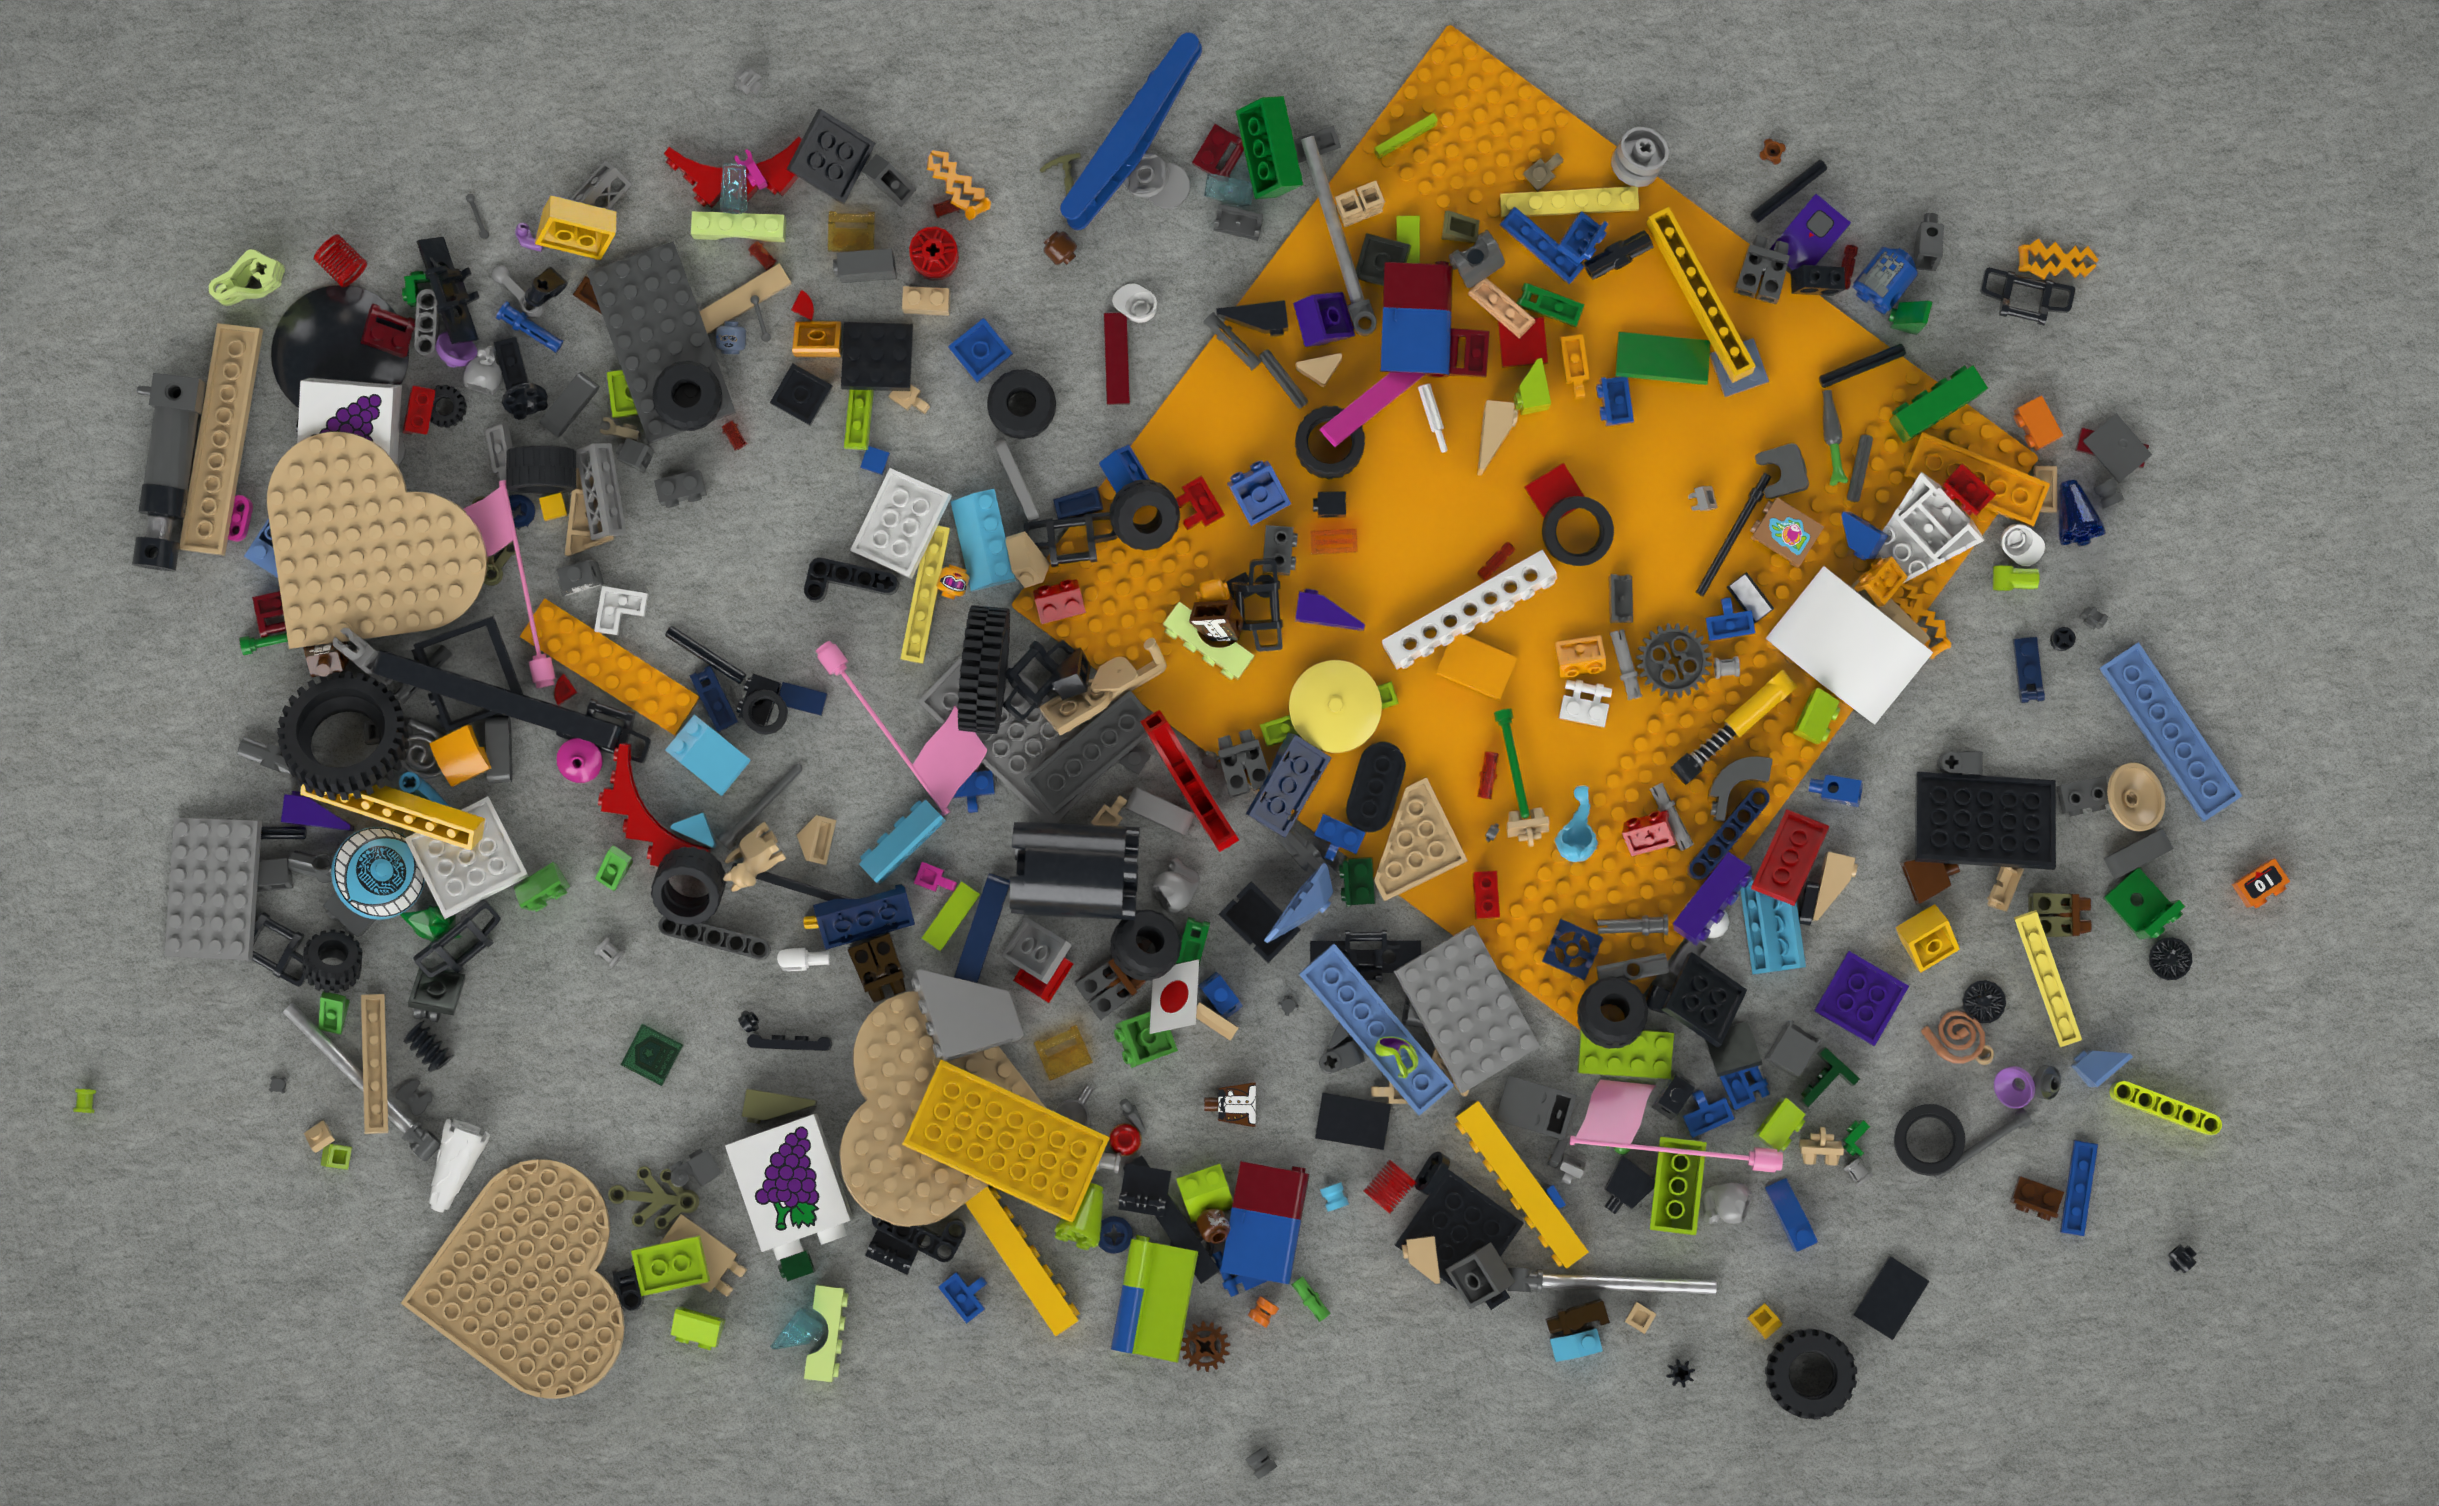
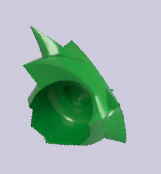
(429, 923)

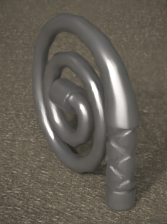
(422, 756)

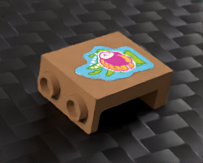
(1786, 531)

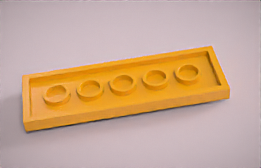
(2016, 495)

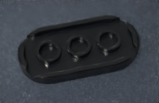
(1375, 787)

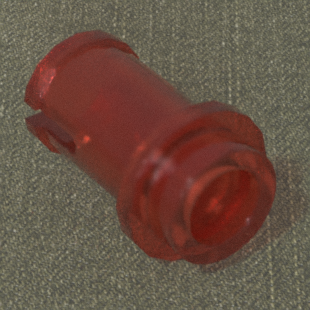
(944, 208)
(762, 255)
(734, 435)

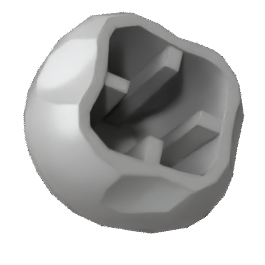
(483, 372)
(1176, 886)
(1726, 1202)

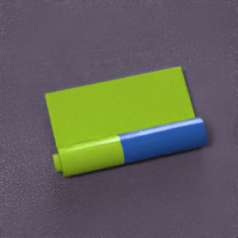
(1154, 1299)

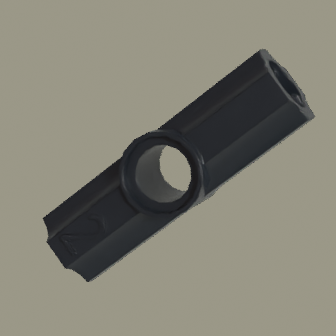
(1618, 255)

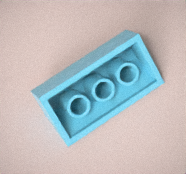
(982, 540)
(901, 842)

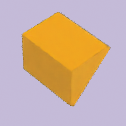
(817, 339)

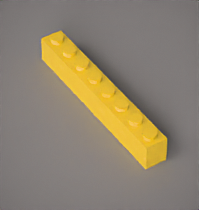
(1700, 295)
(413, 814)
(1521, 1184)
(1023, 1260)

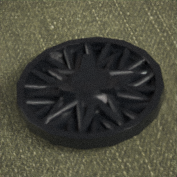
(2170, 958)
(1984, 1001)

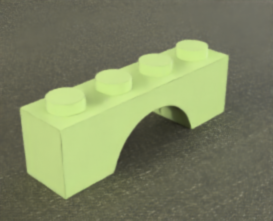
(745, 225)
(1232, 659)
(829, 1303)

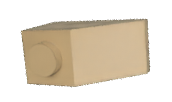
(1026, 559)
(1423, 1256)

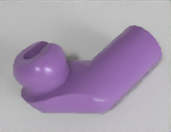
(525, 237)

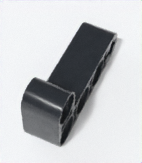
(852, 580)
(936, 1239)

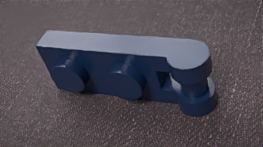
(2028, 669)
(714, 699)

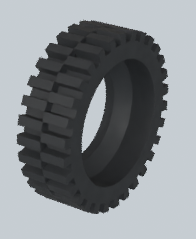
(983, 669)
(335, 697)

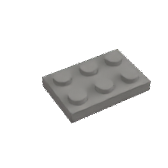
(1036, 950)

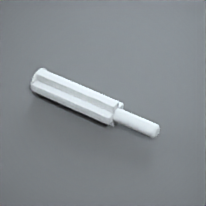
(1433, 414)

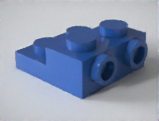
(1258, 492)

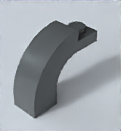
(1744, 769)

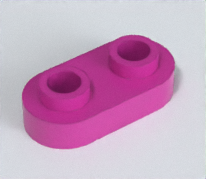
(240, 519)

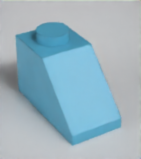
(1576, 1344)

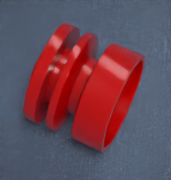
(937, 266)

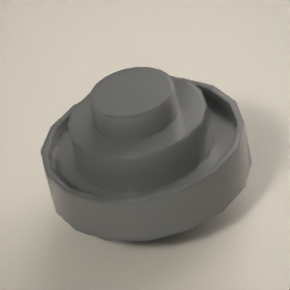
(2047, 1082)

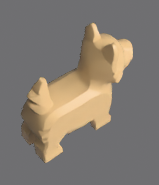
(757, 855)

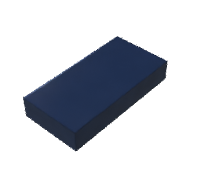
(1078, 503)
(803, 698)

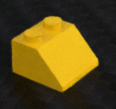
(1927, 938)

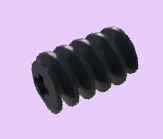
(427, 1047)

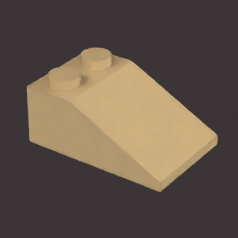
(1496, 425)

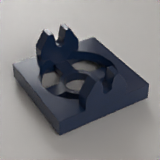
(1579, 971)

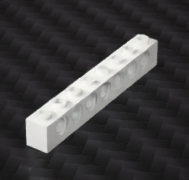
(1535, 564)

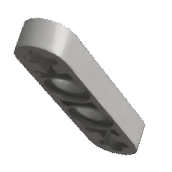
(1016, 480)

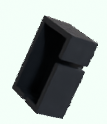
(1253, 920)

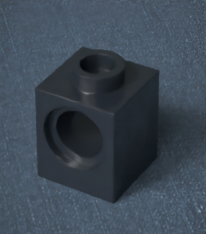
(1330, 504)

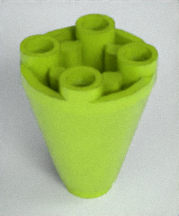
(1086, 1226)

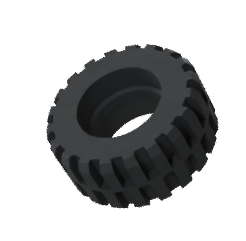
(1842, 1381)

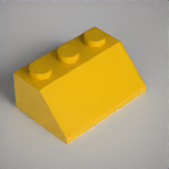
(576, 227)

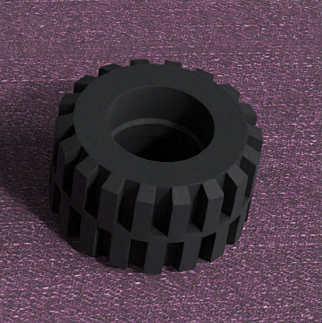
(328, 976)

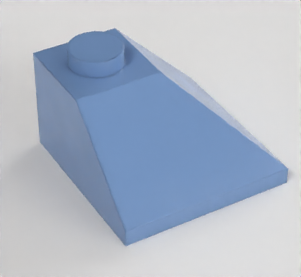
(2098, 1066)

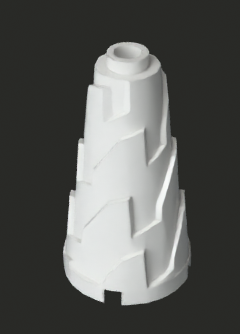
(455, 1160)

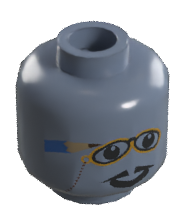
(730, 338)

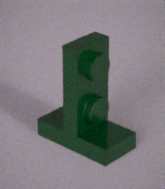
(1826, 1077)

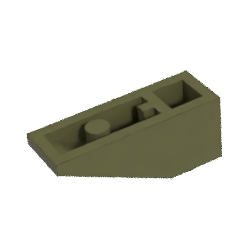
(767, 1105)

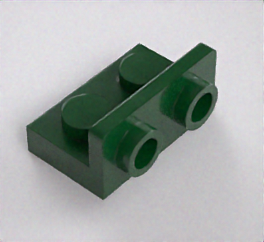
(1358, 881)

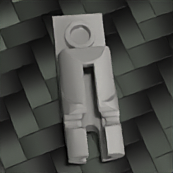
(363, 656)

